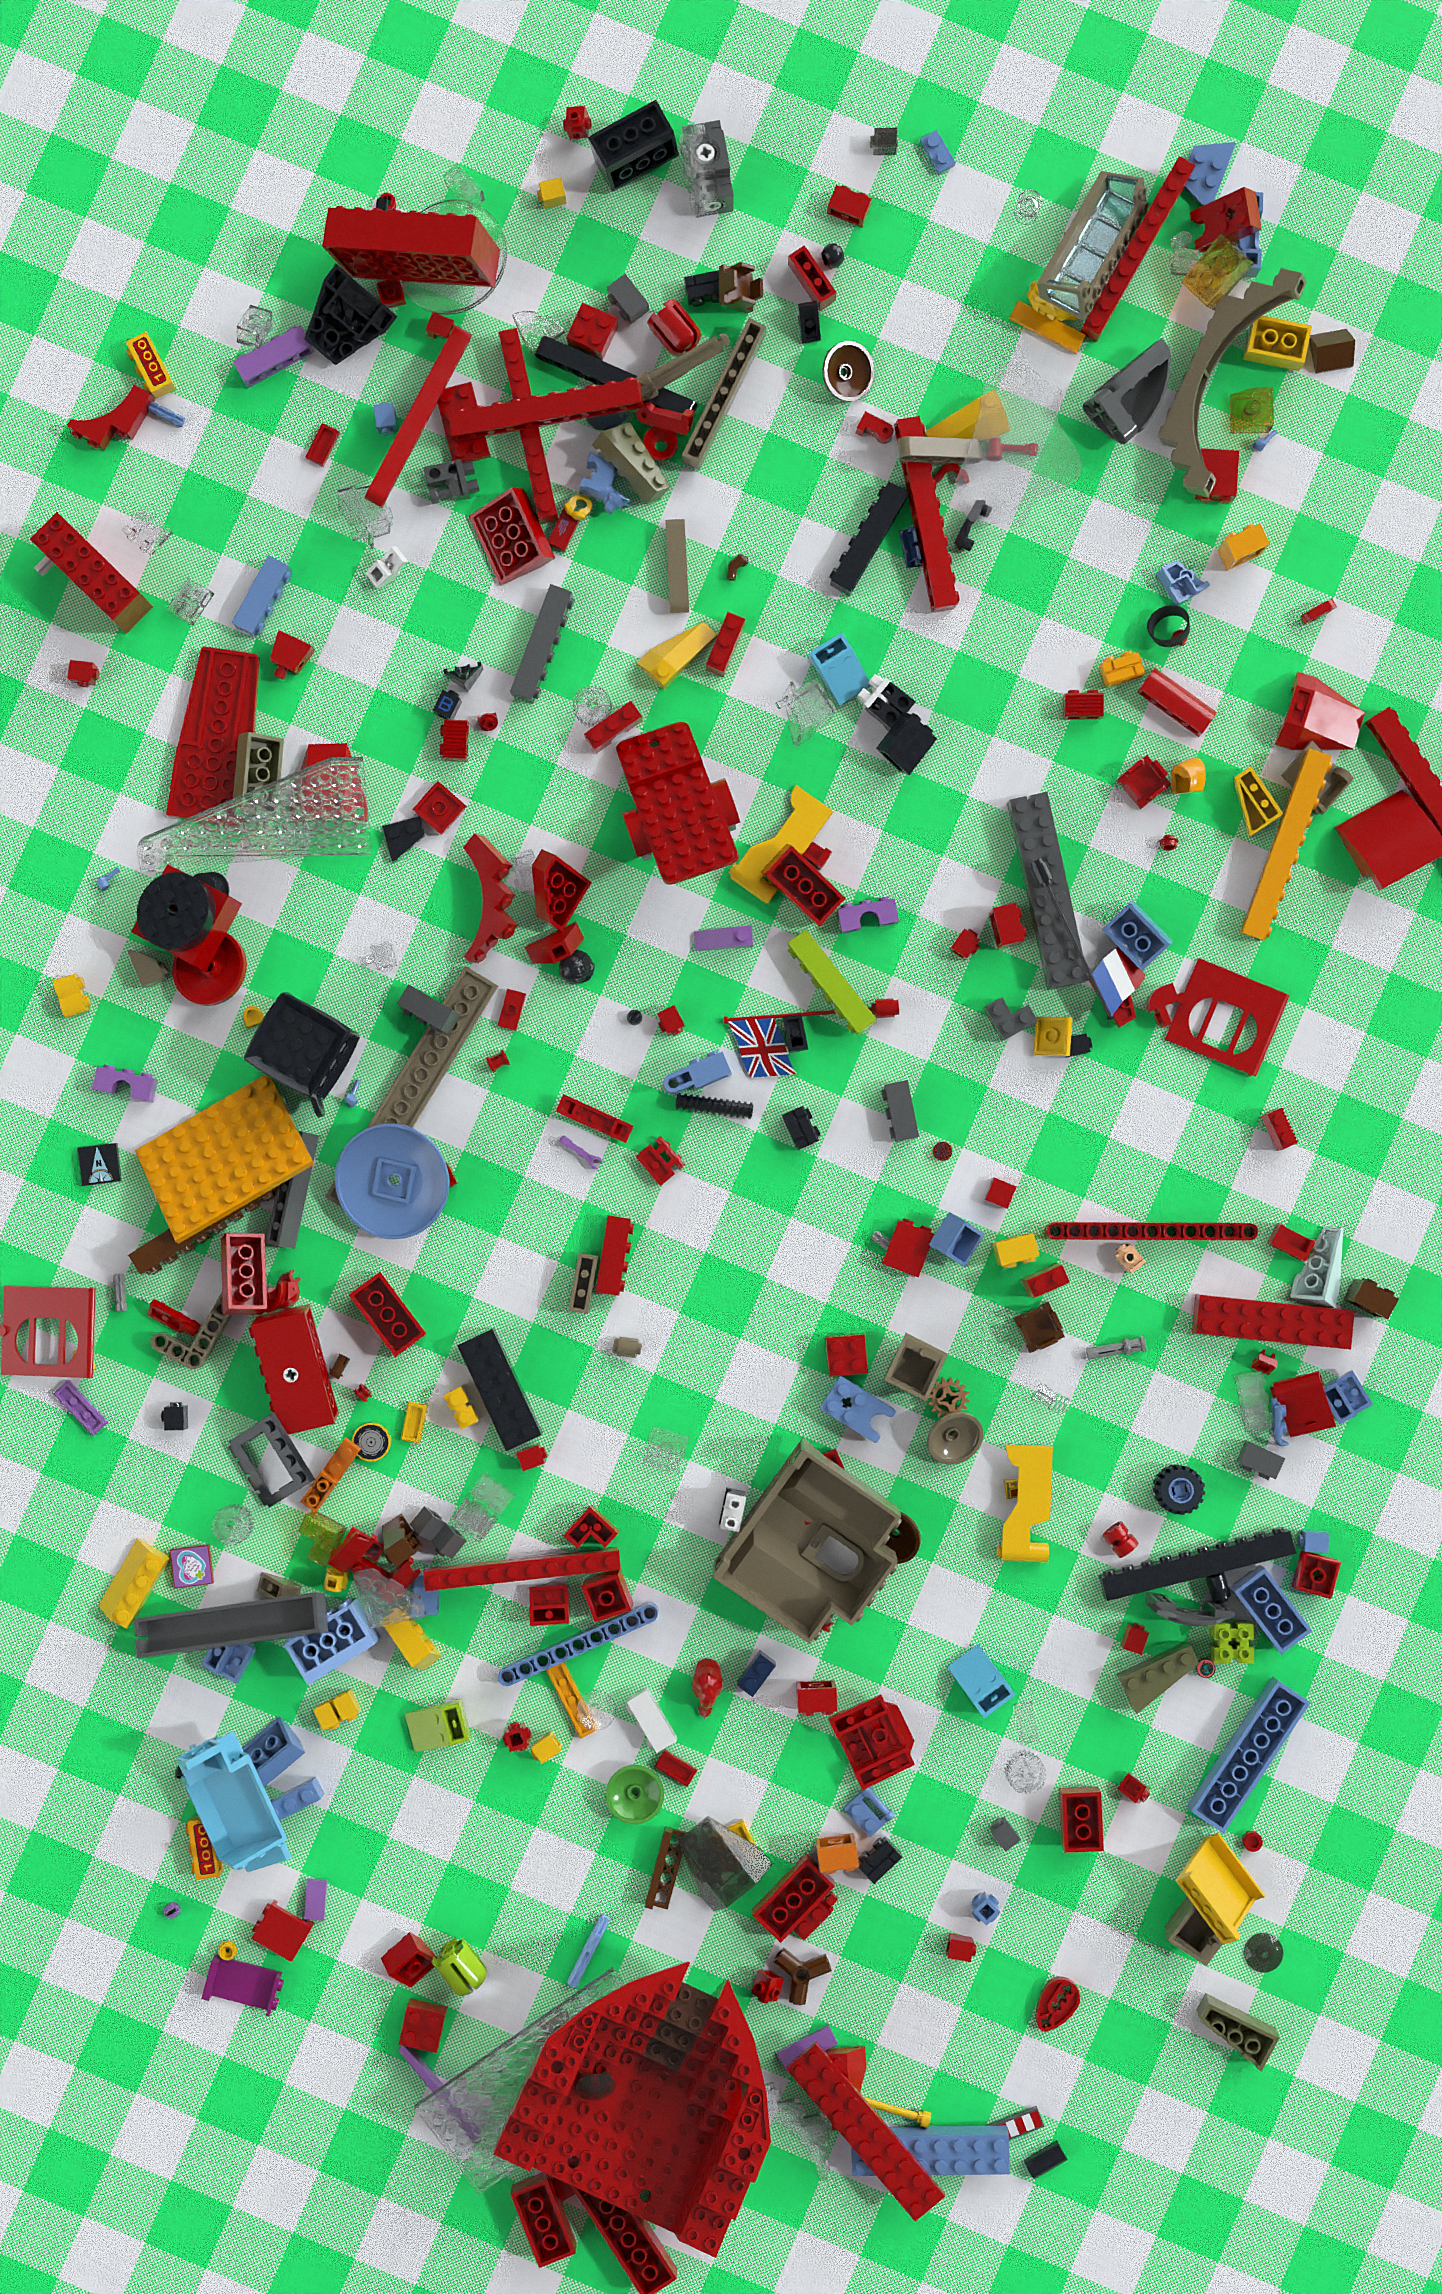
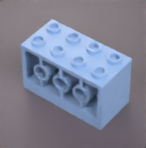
(335, 1652)

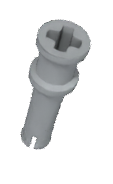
(1126, 1347)

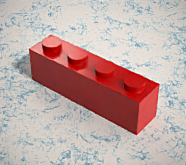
(613, 1255)

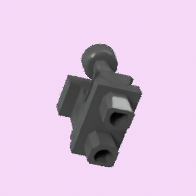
(453, 475)

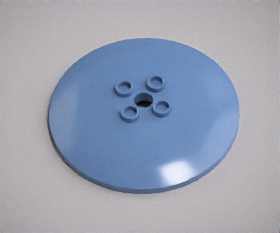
(366, 1187)

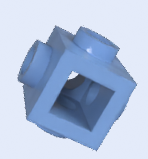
(988, 1913)

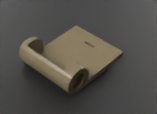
(1336, 780)

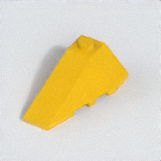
(959, 424)
(671, 657)

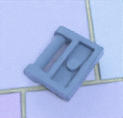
(863, 1814)

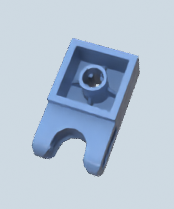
(699, 1073)
(859, 1412)

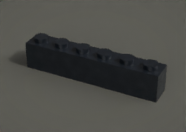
(868, 539)

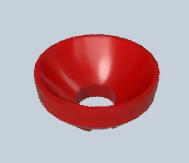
(656, 435)

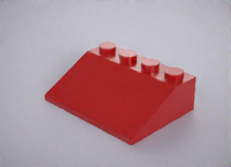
(511, 535)

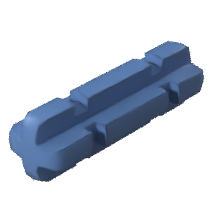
(166, 414)

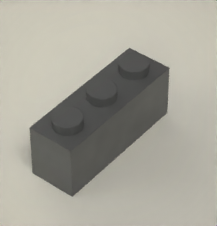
(428, 1010)
(900, 1111)

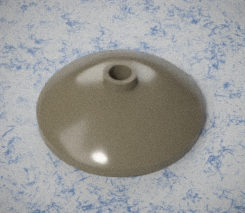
(958, 1444)

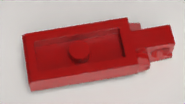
(172, 1318)
(816, 1916)

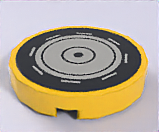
(373, 1440)

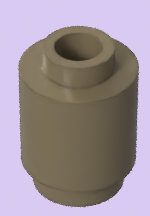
(627, 1347)

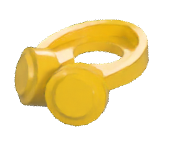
(571, 505)

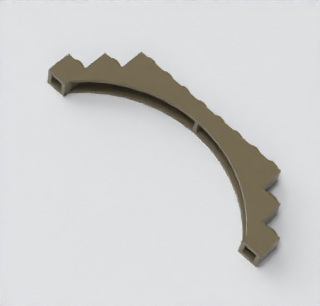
(1228, 322)

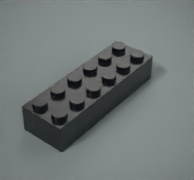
(500, 1389)

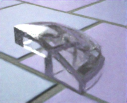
(534, 327)

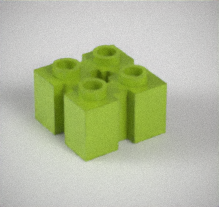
(1240, 1650)

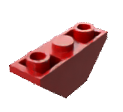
(556, 945)

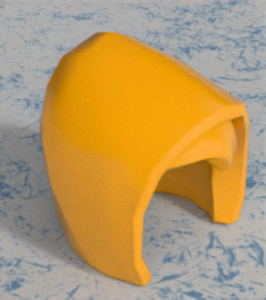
(1188, 776)

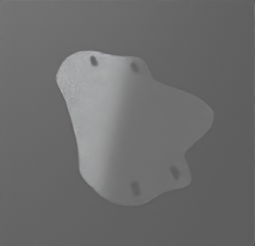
(1015, 448)

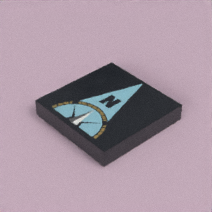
(99, 1164)

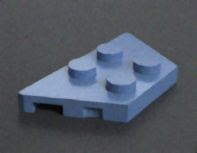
(1208, 173)

